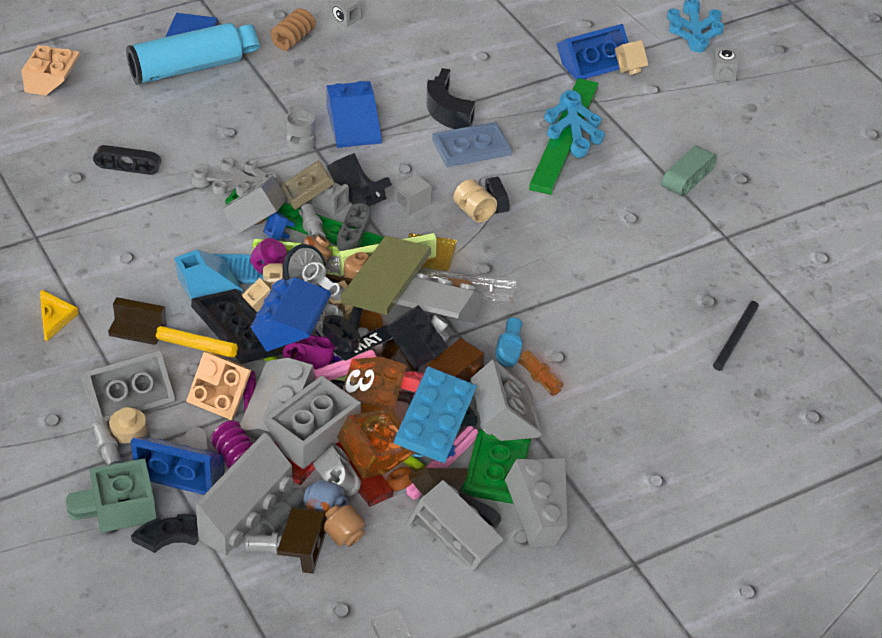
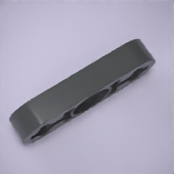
(353, 220)

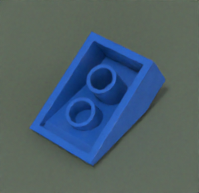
(353, 114)

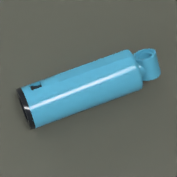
(190, 51)

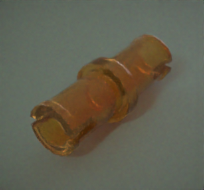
(540, 373)

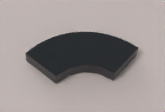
(167, 531)

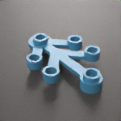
(697, 41)
(571, 101)

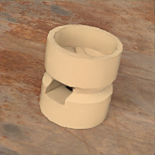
(475, 200)

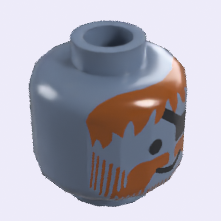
(324, 495)

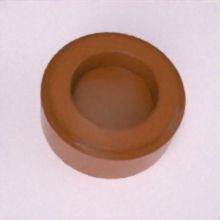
(399, 478)

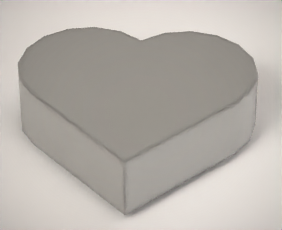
(194, 438)

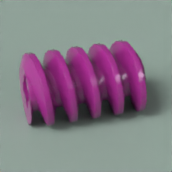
(230, 441)

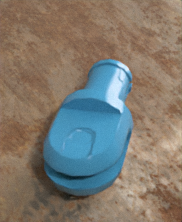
(510, 343)

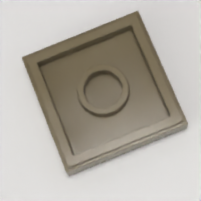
(306, 184)

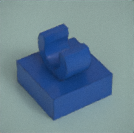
(275, 226)

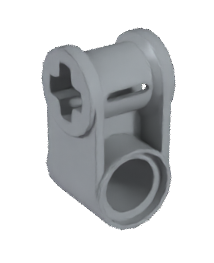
(336, 468)

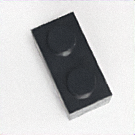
(416, 337)

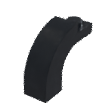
(444, 107)
(361, 188)

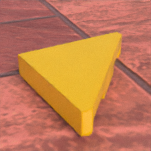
(55, 314)

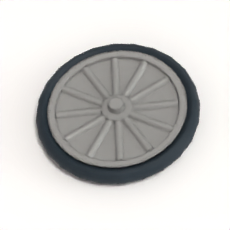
(298, 258)

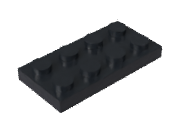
(231, 321)

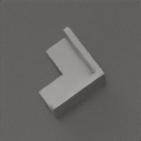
(255, 205)

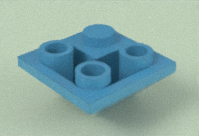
(204, 274)

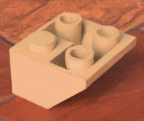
(47, 69)
(219, 385)

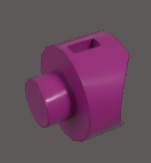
(269, 251)

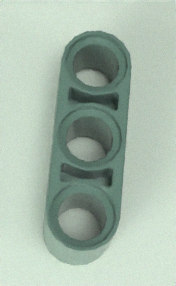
(689, 170)

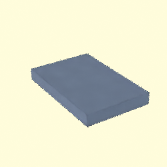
(471, 144)

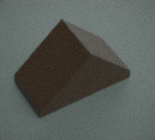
(429, 477)

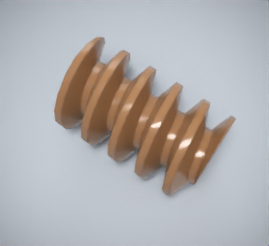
(292, 29)

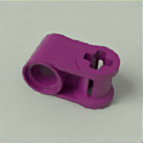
(311, 350)

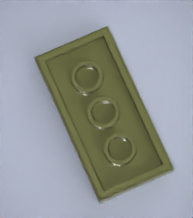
(386, 275)

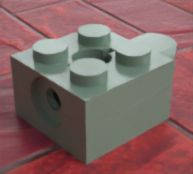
(109, 485)

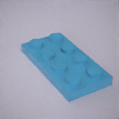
(435, 414)

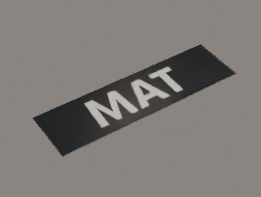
(366, 343)

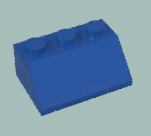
(592, 52)
(289, 312)
(178, 464)

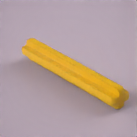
(197, 341)

